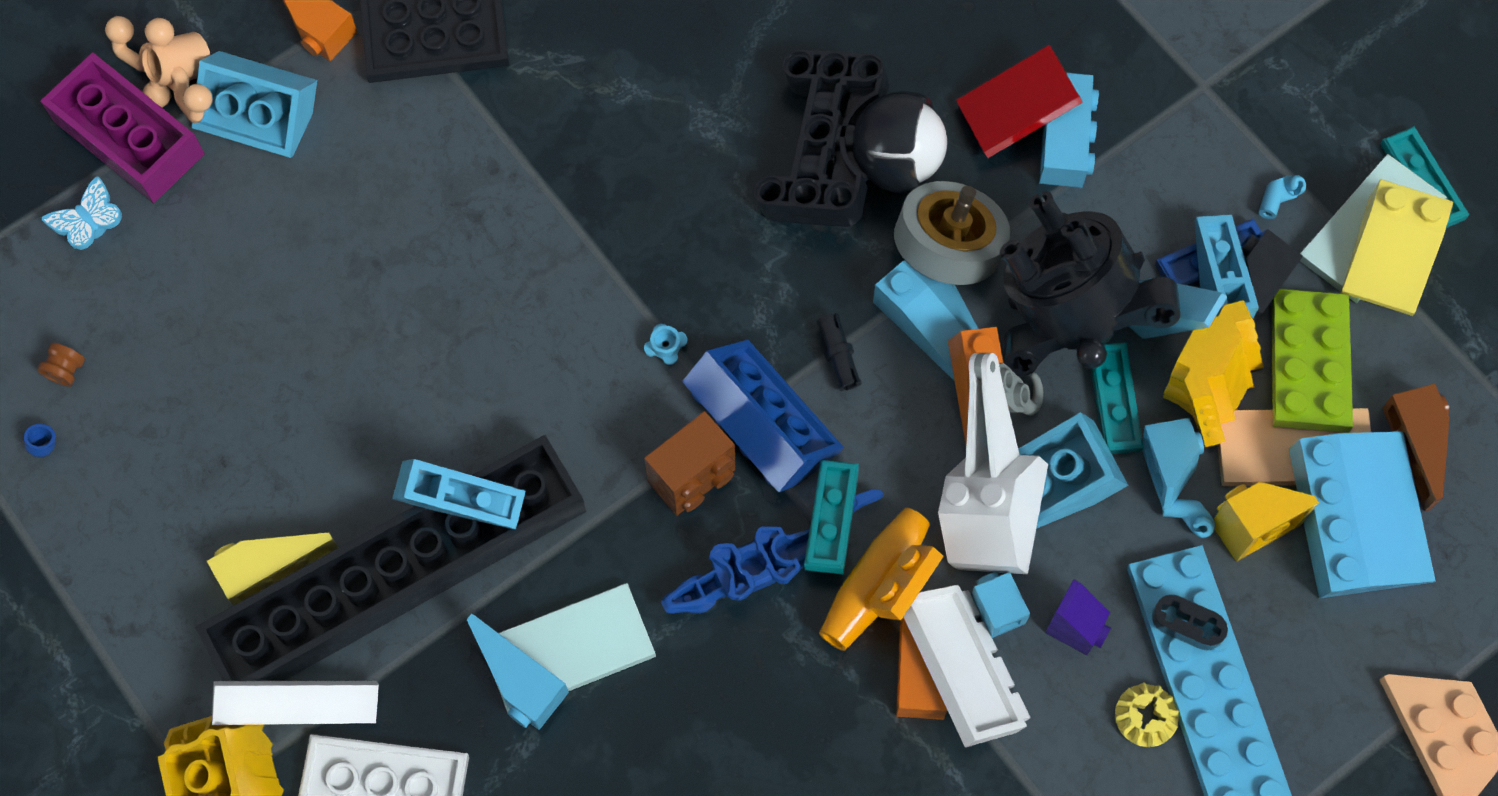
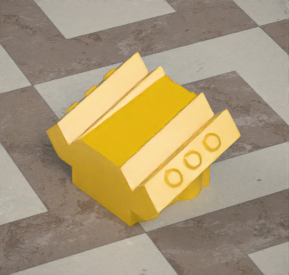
(1216, 370)
(218, 761)

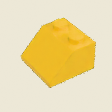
(1260, 516)

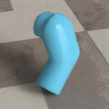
(1278, 192)
(1194, 515)

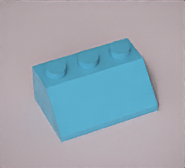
(255, 103)

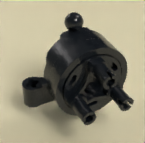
(1077, 287)

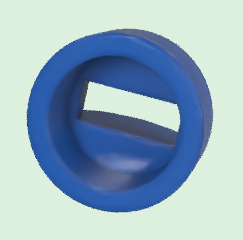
(36, 436)

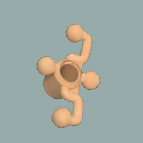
(167, 62)

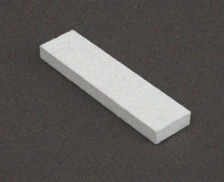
(294, 702)

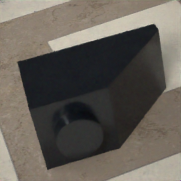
(1268, 264)

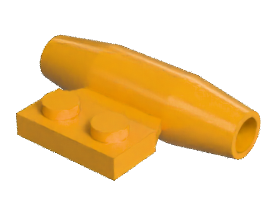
(882, 580)

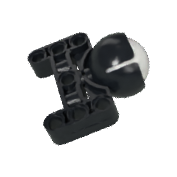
(869, 133)

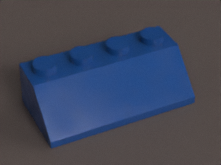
(761, 414)

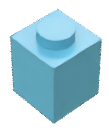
(1000, 603)

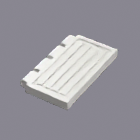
(963, 665)

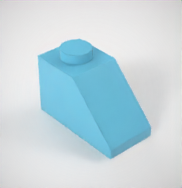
(1171, 456)

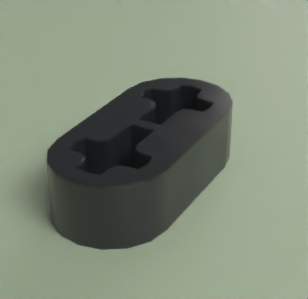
(1193, 614)

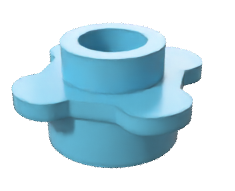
(664, 333)

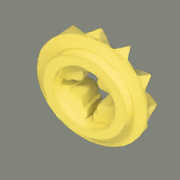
(1130, 722)

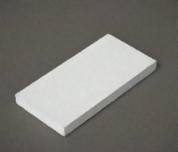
(380, 769)

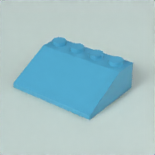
(1368, 513)

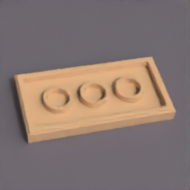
(1261, 452)

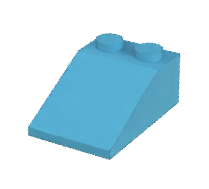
(1078, 469)

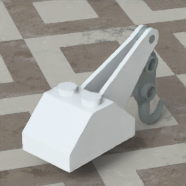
(993, 493)

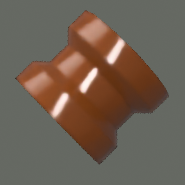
(61, 364)

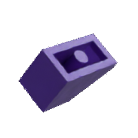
(1080, 620)

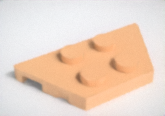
(1446, 731)

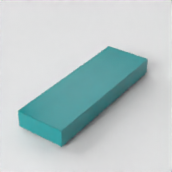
(1413, 153)
(1117, 401)
(832, 517)

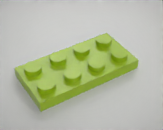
(1311, 361)

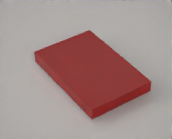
(1019, 101)

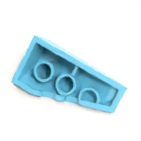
(924, 311)

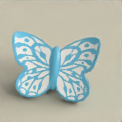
(88, 219)

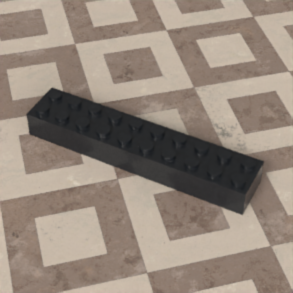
(384, 574)

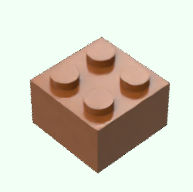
(691, 464)

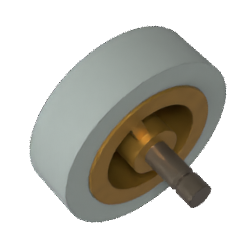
(951, 232)

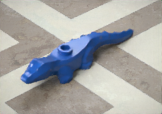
(748, 568)

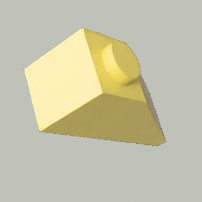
(258, 563)

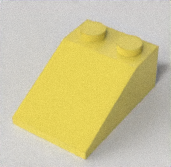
(1396, 246)

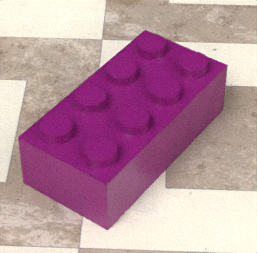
(123, 127)

